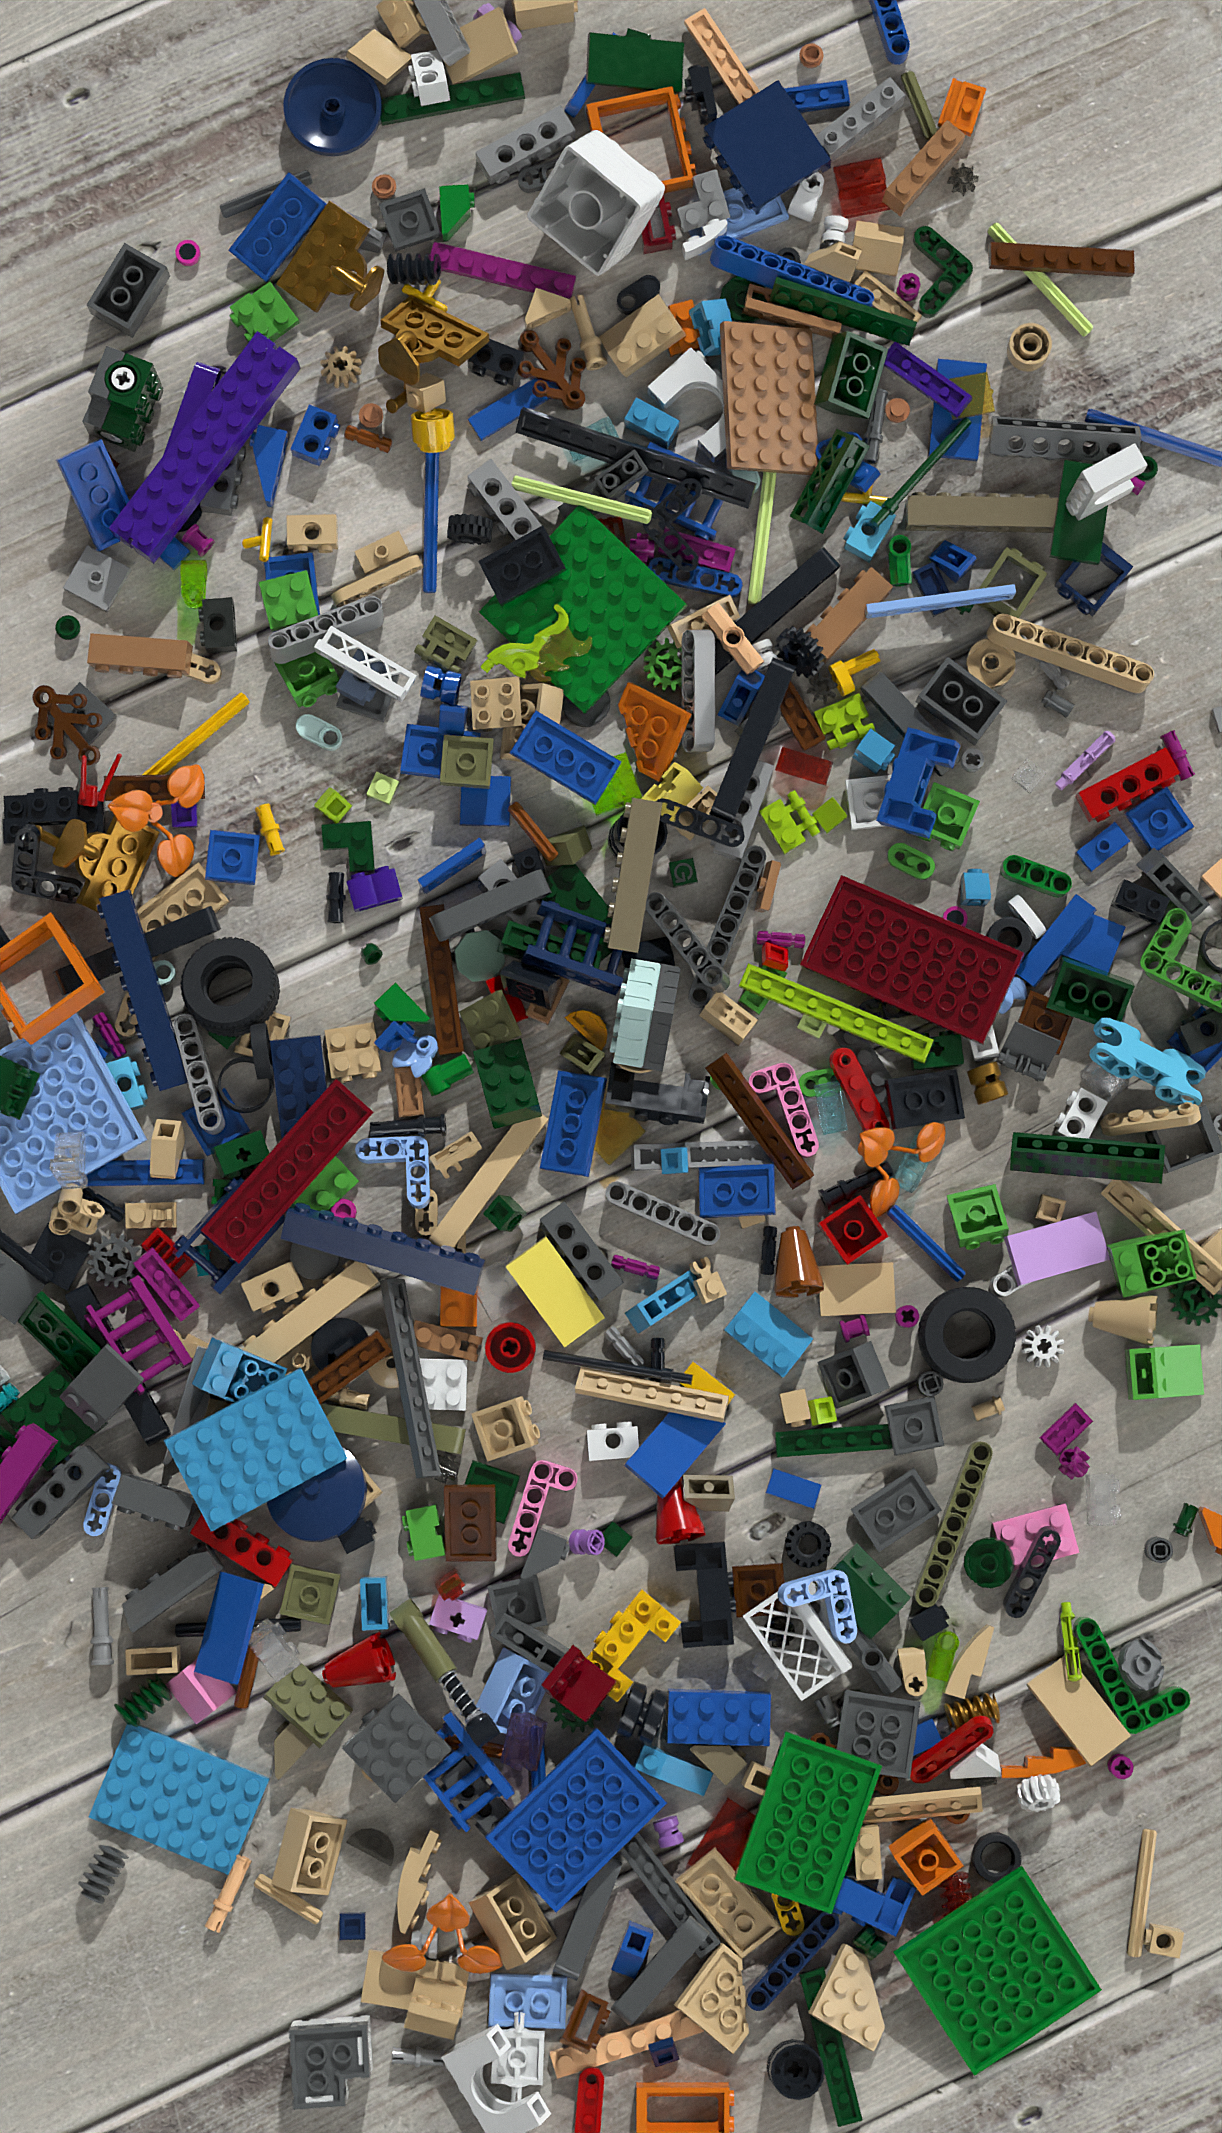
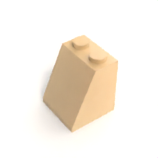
(542, 13)

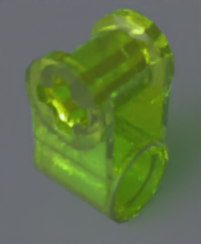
(193, 578)

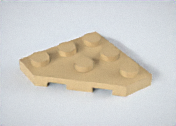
(718, 1999)
(850, 2000)

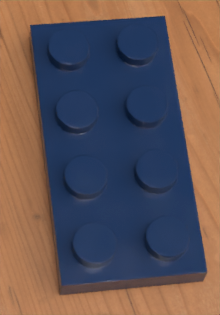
(297, 1076)

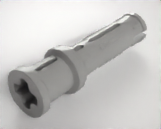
(101, 1639)

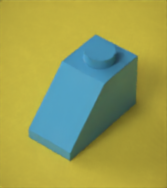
(975, 888)

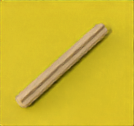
(1141, 1892)

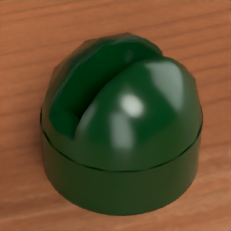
(374, 950)

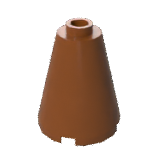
(796, 1266)

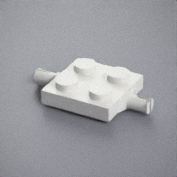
(522, 2061)

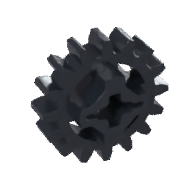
(800, 651)

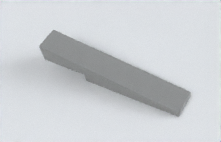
(701, 1154)

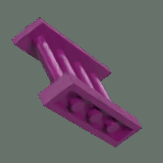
(150, 1313)

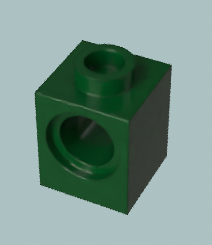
(505, 1213)

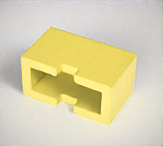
(677, 786)

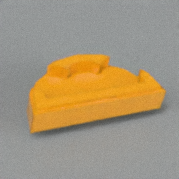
(590, 1026)

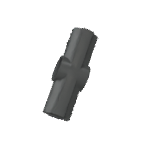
(881, 1671)

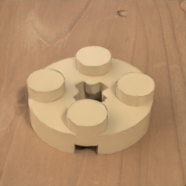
(991, 677)

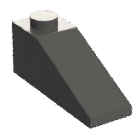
(1172, 883)
(529, 1642)

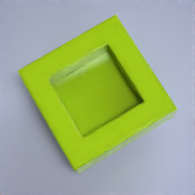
(822, 1411)

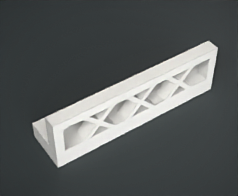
(359, 668)

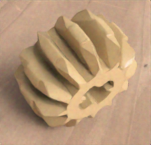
(332, 371)

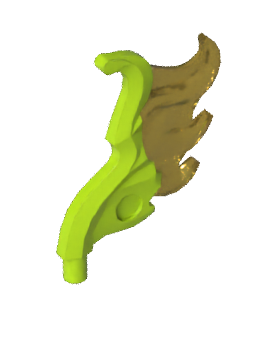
(541, 655)

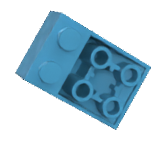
(234, 1372)

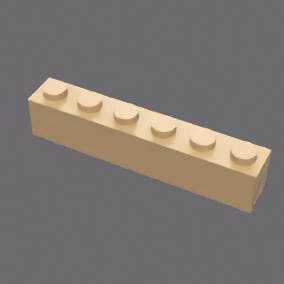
(316, 1310)

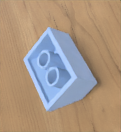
(512, 1688)

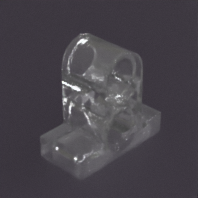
(69, 1160)

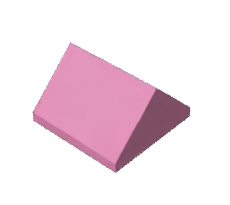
(199, 1693)

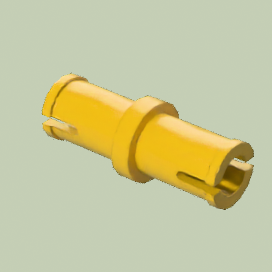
(269, 829)

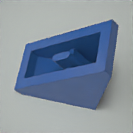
(952, 560)
(452, 719)

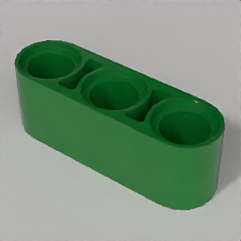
(1048, 876)

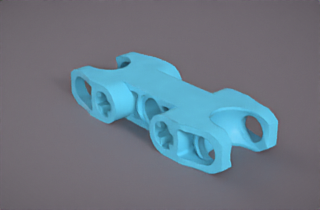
(1133, 1057)

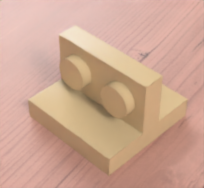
(435, 2007)

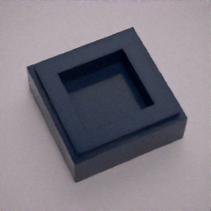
(353, 1926)
(663, 2052)

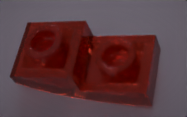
(804, 766)
(450, 1585)

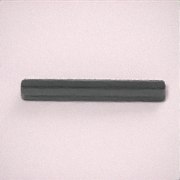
(258, 196)

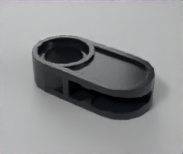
(642, 292)

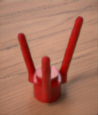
(88, 793)

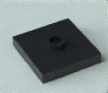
(61, 1255)

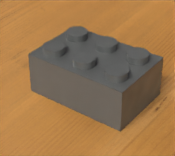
(128, 290)
(961, 701)
(154, 1501)

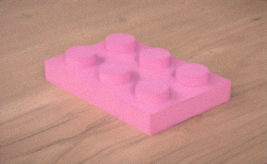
(1020, 1531)

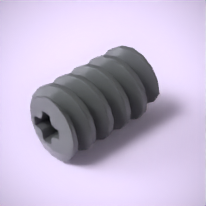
(102, 1873)

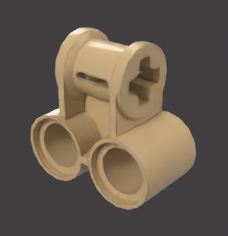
(74, 1213)

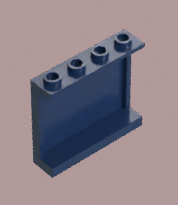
(765, 146)

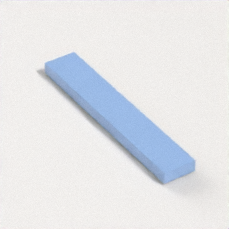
(940, 601)

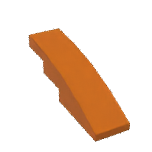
(1060, 1759)

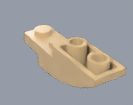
(412, 1889)

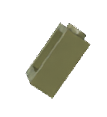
(1016, 558)

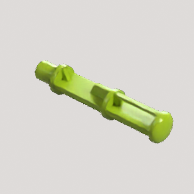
(1070, 1642)

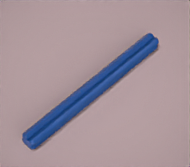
(1161, 439)
(431, 522)

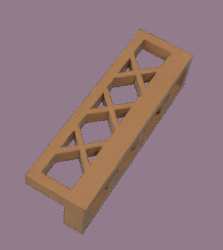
(786, 316)

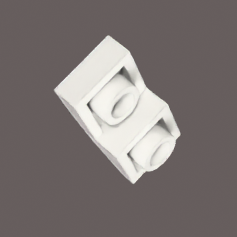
(696, 245)

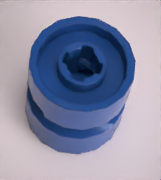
(449, 687)

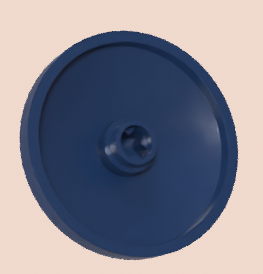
(332, 107)
(323, 1504)

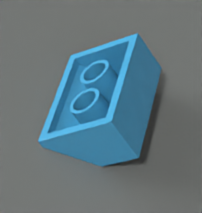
(768, 1334)

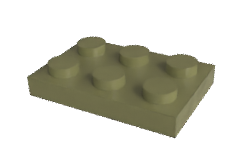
(308, 1704)

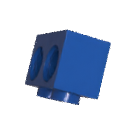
(309, 434)

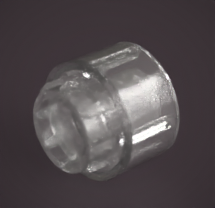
(1102, 1082)

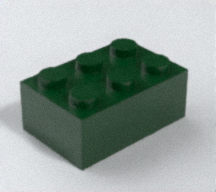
(507, 1083)

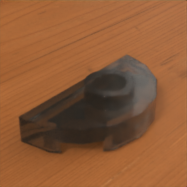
(373, 1843)

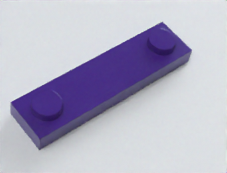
(926, 380)

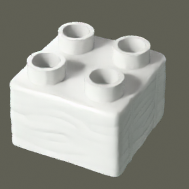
(596, 201)

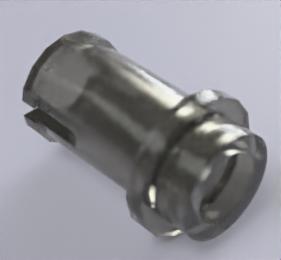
(979, 1782)

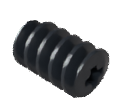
(413, 270)

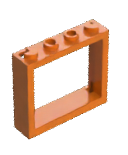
(645, 100)
(68, 1006)

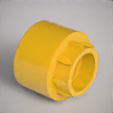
(433, 430)

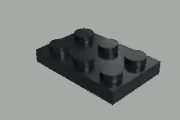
(522, 565)
(924, 1099)

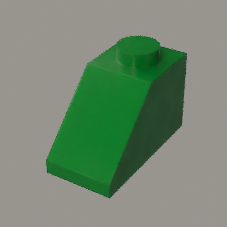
(455, 208)
(399, 1007)

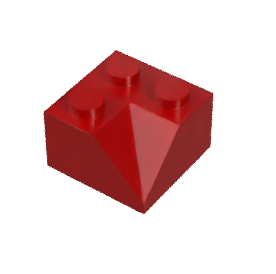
(852, 1230)

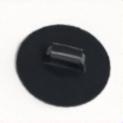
(335, 1339)

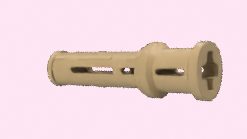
(590, 343)

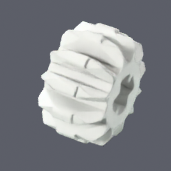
(1049, 1352)
(1038, 1793)

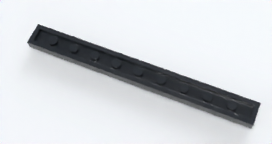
(612, 449)

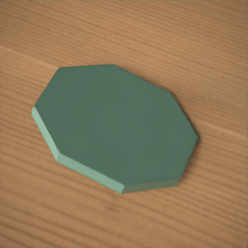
(478, 956)

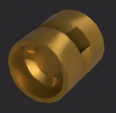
(987, 1092)

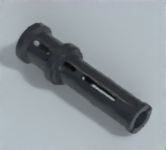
(421, 1126)
(845, 1189)

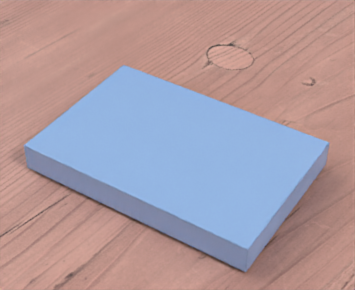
(536, 1995)

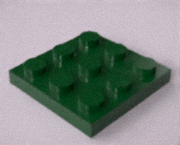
(49, 1412)

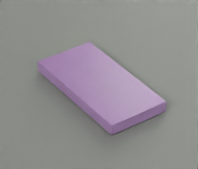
(1057, 1248)

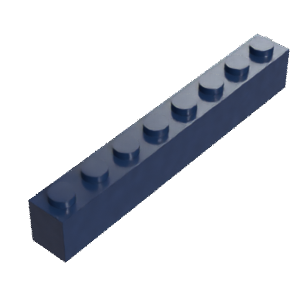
(143, 988)
(383, 1248)

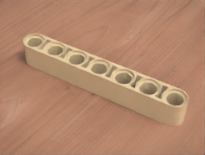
(1058, 655)
(486, 1182)

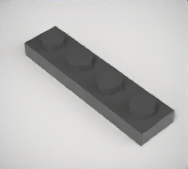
(870, 1064)

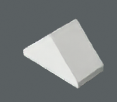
(977, 1764)

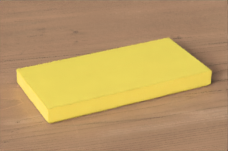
(555, 1291)

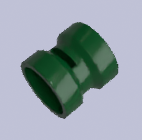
(869, 1942)

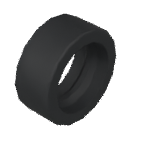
(981, 1844)

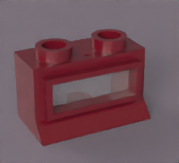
(658, 233)

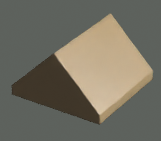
(880, 247)

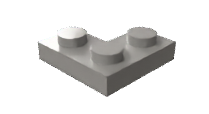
(710, 204)

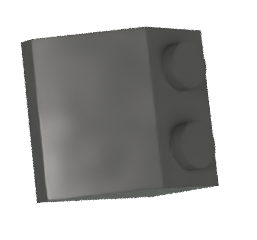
(853, 1374)
(545, 1552)

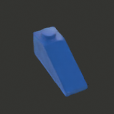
(269, 452)

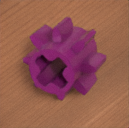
(642, 547)
(1074, 1463)

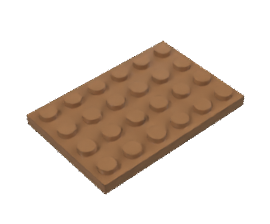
(769, 398)

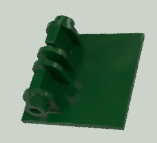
(15, 1087)

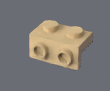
(402, 20)

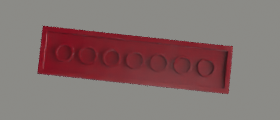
(287, 1171)

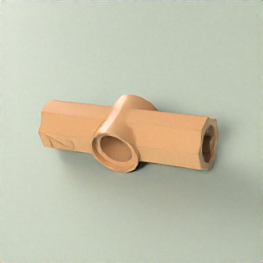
(723, 626)

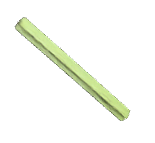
(1047, 287)
(583, 499)
(761, 538)

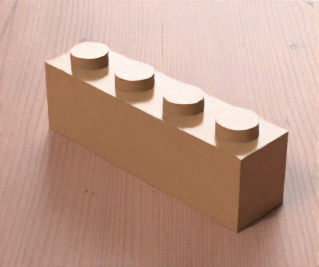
(923, 168)
(849, 612)
(139, 654)

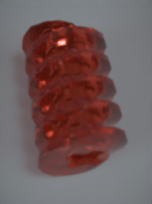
(955, 1891)

